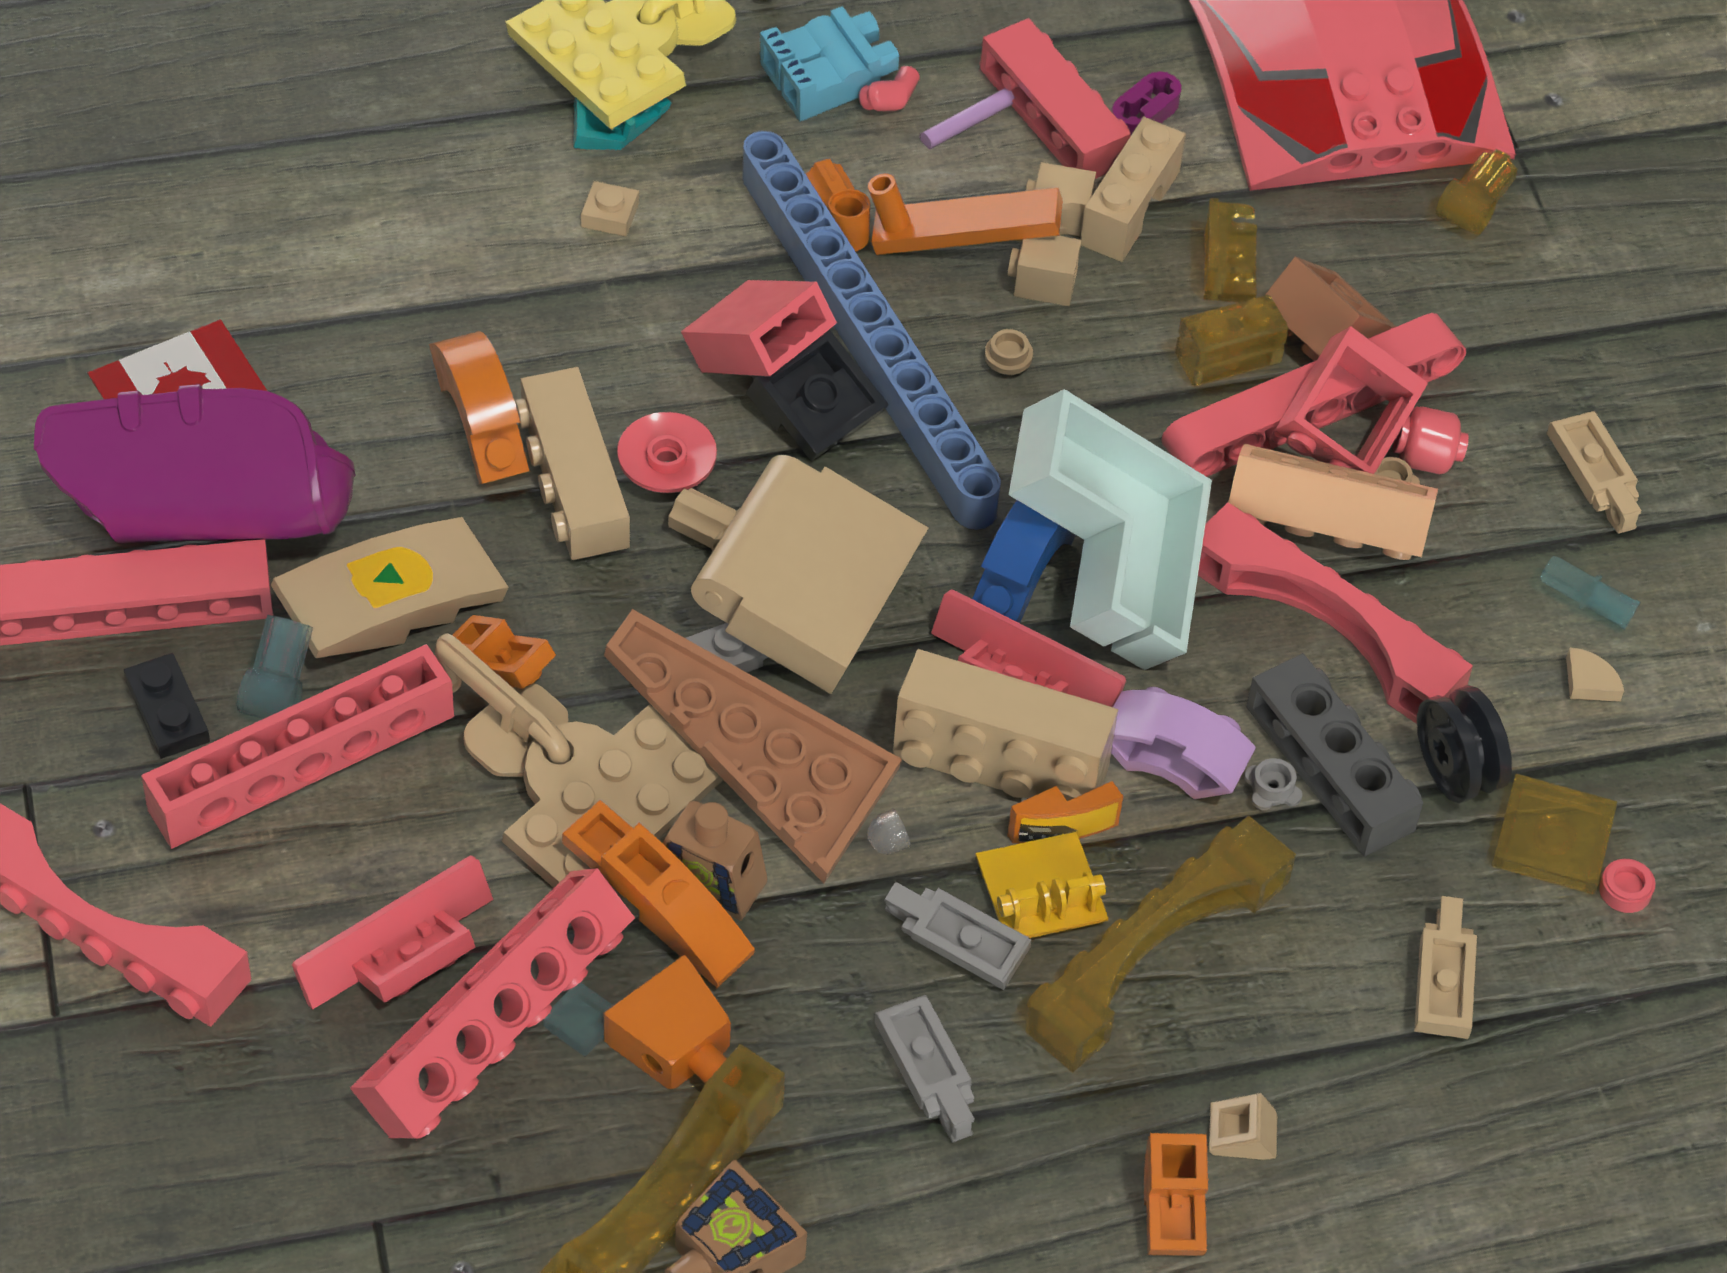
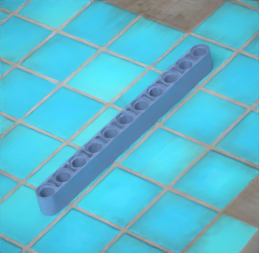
(872, 331)

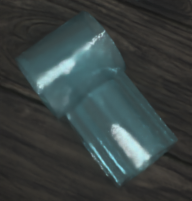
(275, 676)

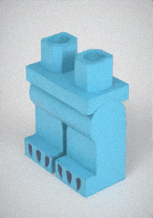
(826, 61)

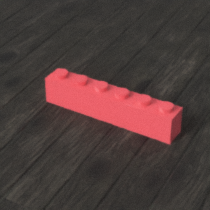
(134, 591)

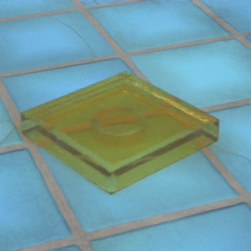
(1554, 834)

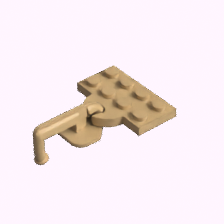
(639, 773)

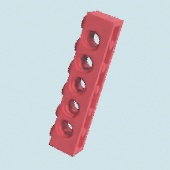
(298, 746)
(392, 1085)

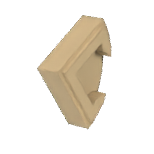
(1592, 677)

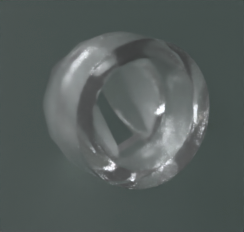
(888, 833)

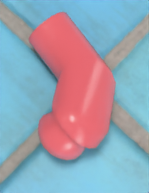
(890, 95)

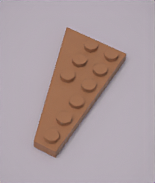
(780, 756)

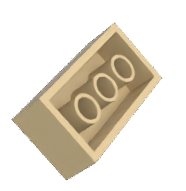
(1001, 729)

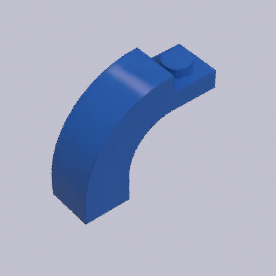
(1018, 560)

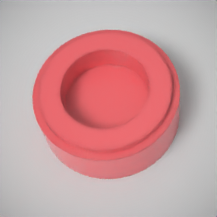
(1627, 885)

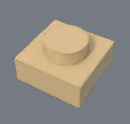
(610, 208)

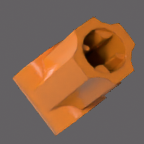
(844, 202)

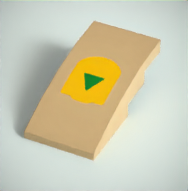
(388, 586)

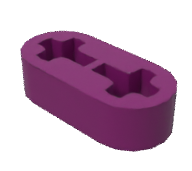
(1139, 99)

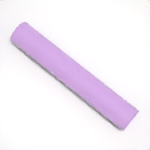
(967, 118)

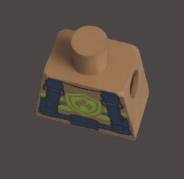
(720, 854)
(737, 1230)

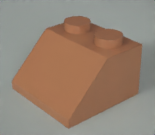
(1322, 304)

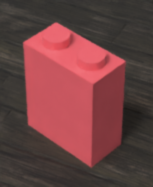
(759, 327)

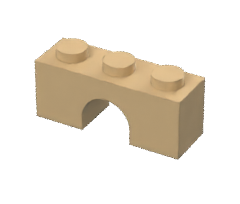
(1139, 173)
(1049, 265)

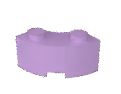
(1179, 742)

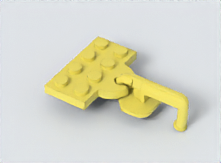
(617, 49)

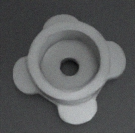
(1273, 772)

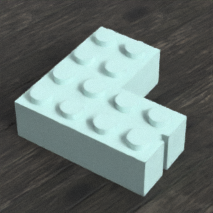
(1137, 520)

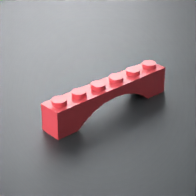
(1251, 560)
(184, 965)

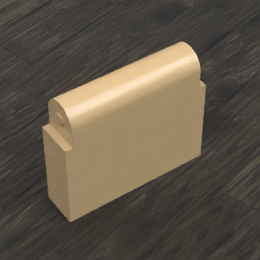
(807, 568)

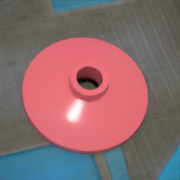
(669, 438)

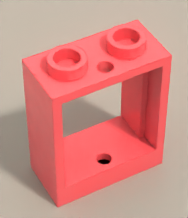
(1377, 371)

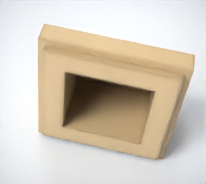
(1243, 1128)

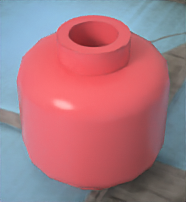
(1431, 440)

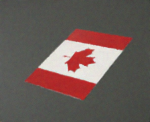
(197, 357)

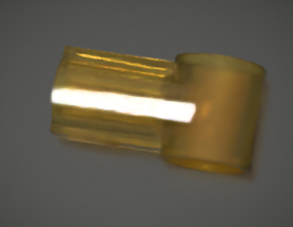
(1473, 199)

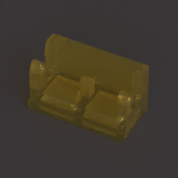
(1229, 253)

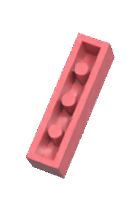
(1053, 98)

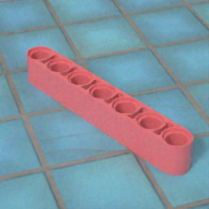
(1215, 434)

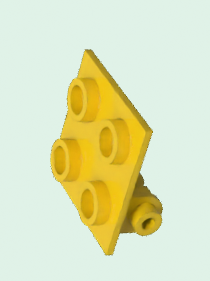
(1043, 885)

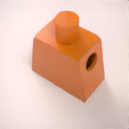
(670, 1026)

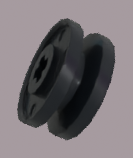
(1464, 744)

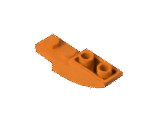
(663, 889)

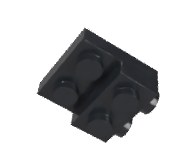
(818, 396)

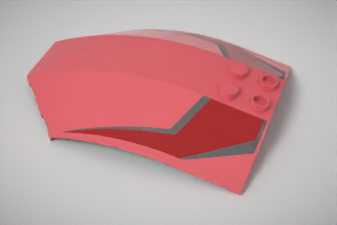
(1352, 87)

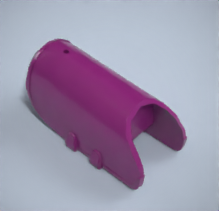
(195, 465)

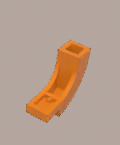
(479, 387)

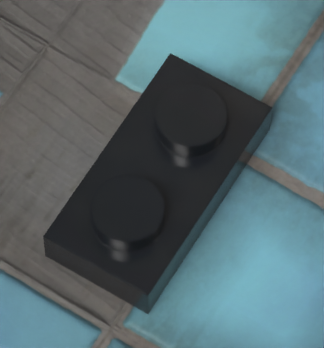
(166, 705)

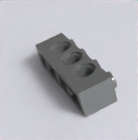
(1309, 742)

